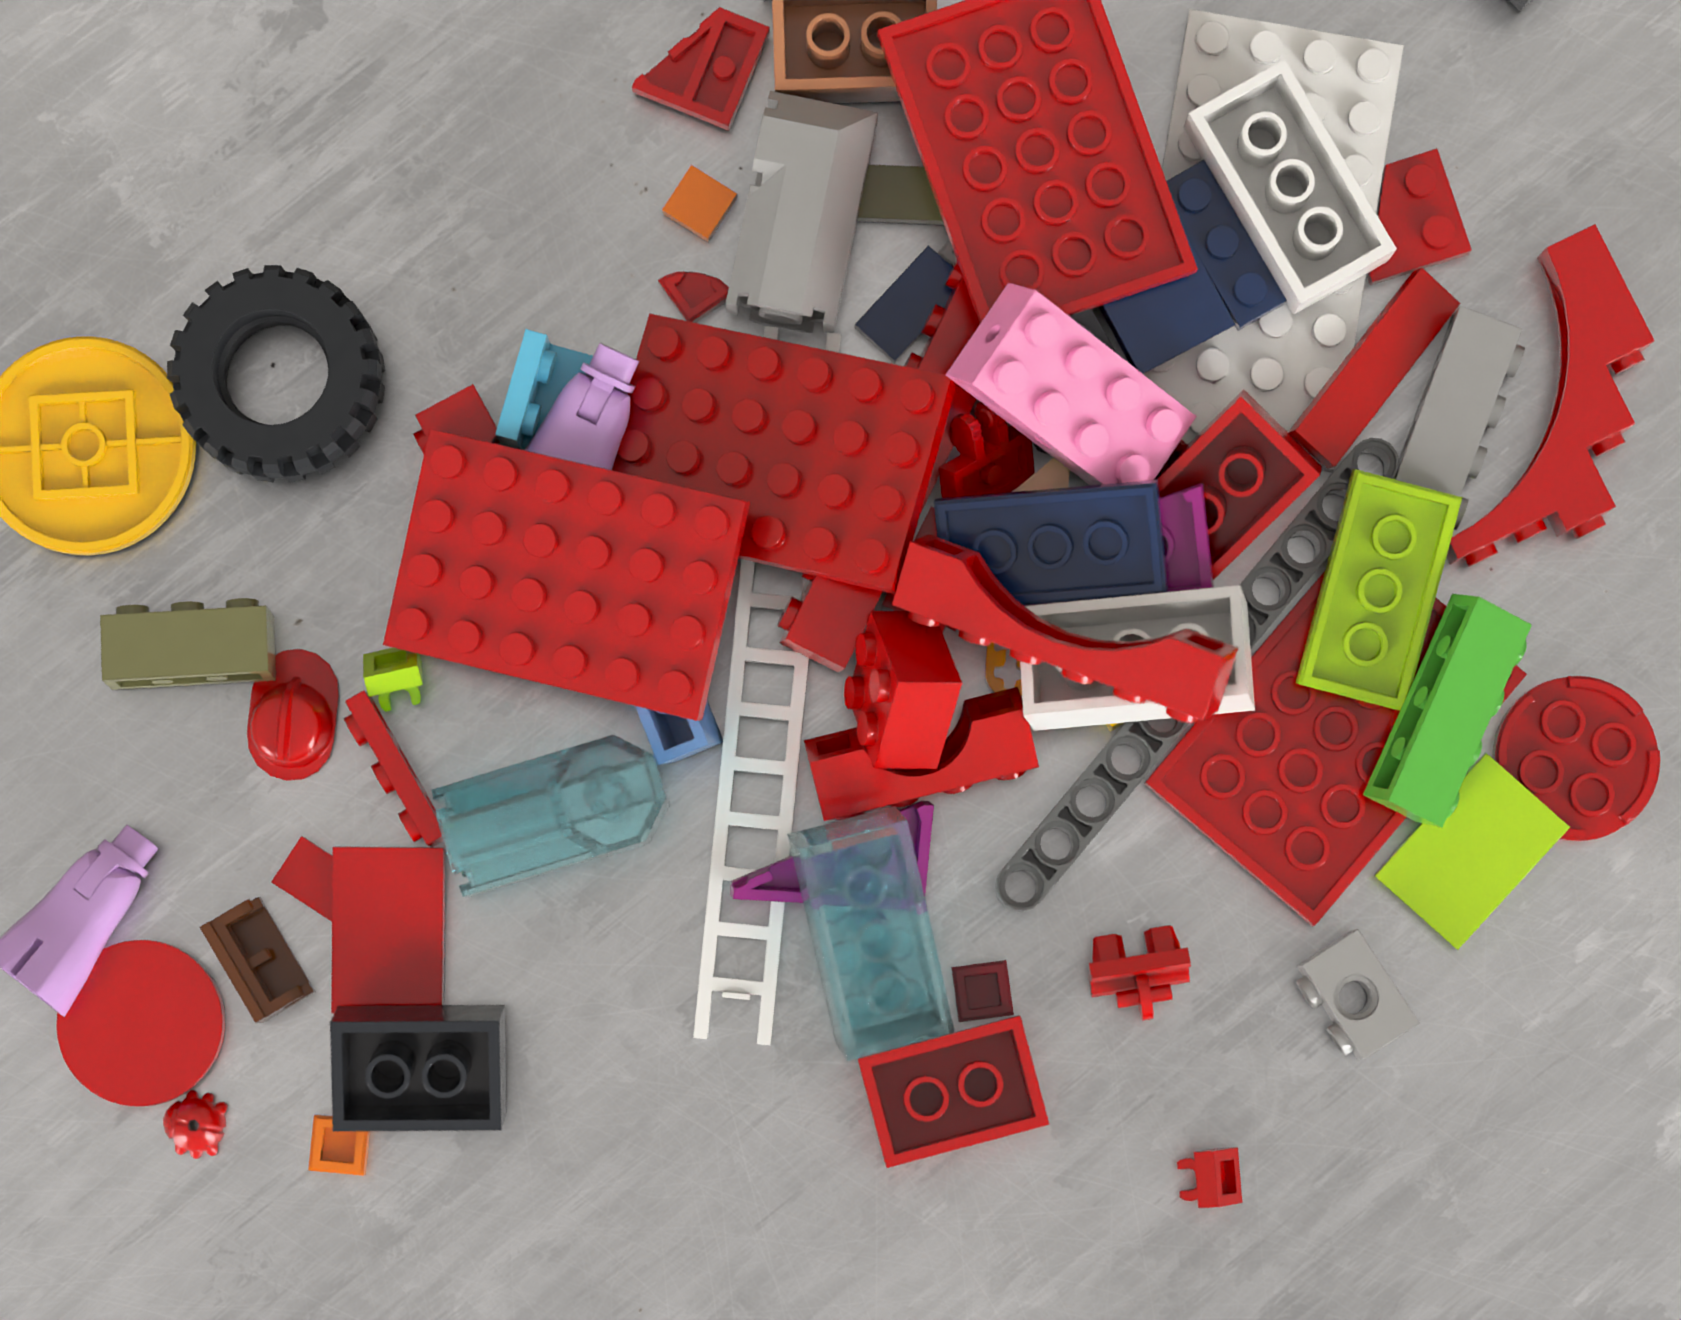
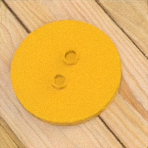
(90, 446)

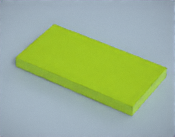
(1378, 589)

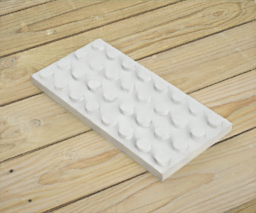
(1353, 89)

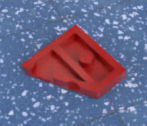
(1419, 216)

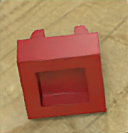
(1216, 1177)

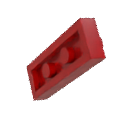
(393, 768)

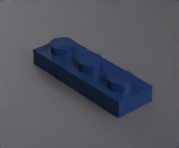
(1224, 246)

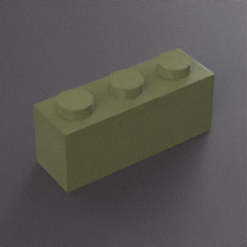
(188, 645)

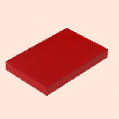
(387, 926)

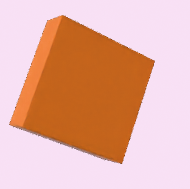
(699, 203)
(337, 1150)

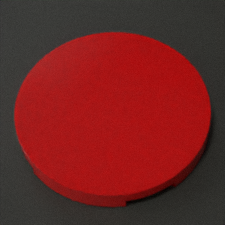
(1581, 753)
(143, 1024)

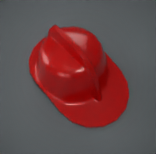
(294, 716)

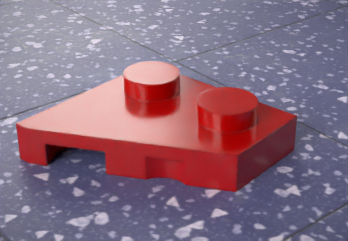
(709, 69)

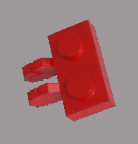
(991, 456)

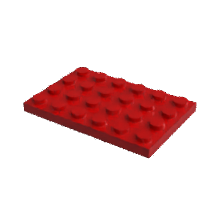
(1037, 151)
(809, 435)
(566, 574)
(1291, 776)

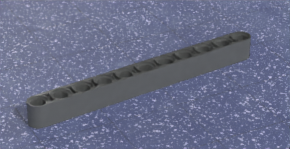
(1152, 744)

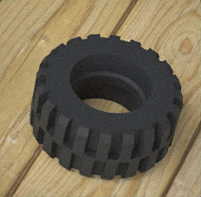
(225, 323)

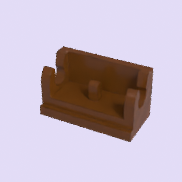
(257, 959)

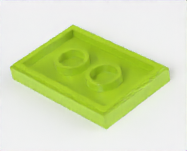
(1479, 855)

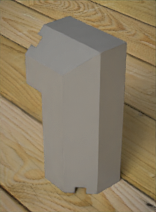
(801, 212)

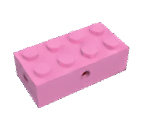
(1069, 391)

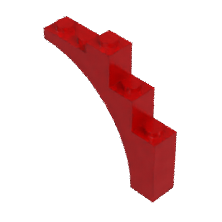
(1596, 330)

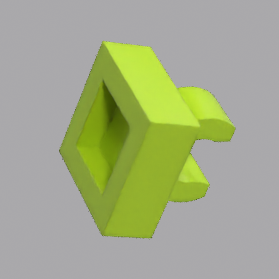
(392, 671)

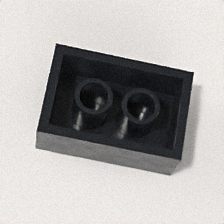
(418, 1068)

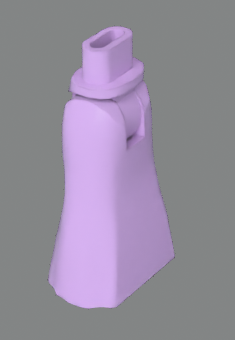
(590, 412)
(65, 932)

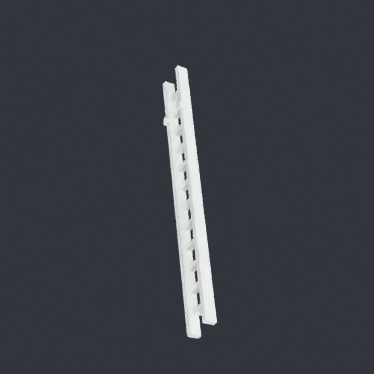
(725, 817)

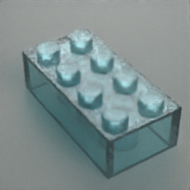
(871, 933)

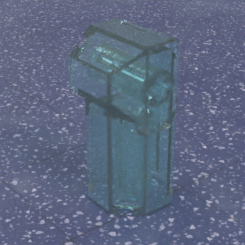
(551, 813)

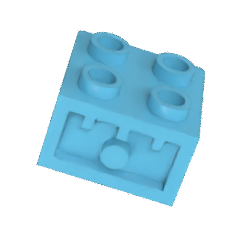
(534, 386)

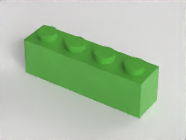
(1448, 710)

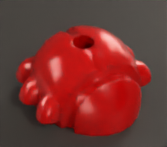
(210, 1120)

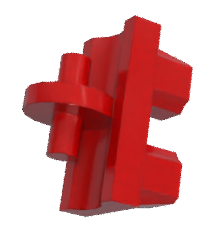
(1139, 978)

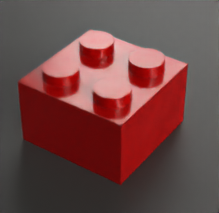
(902, 691)

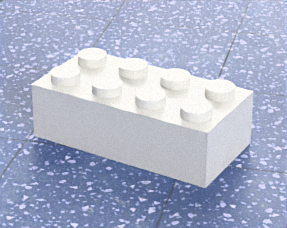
(1289, 186)
(1217, 612)

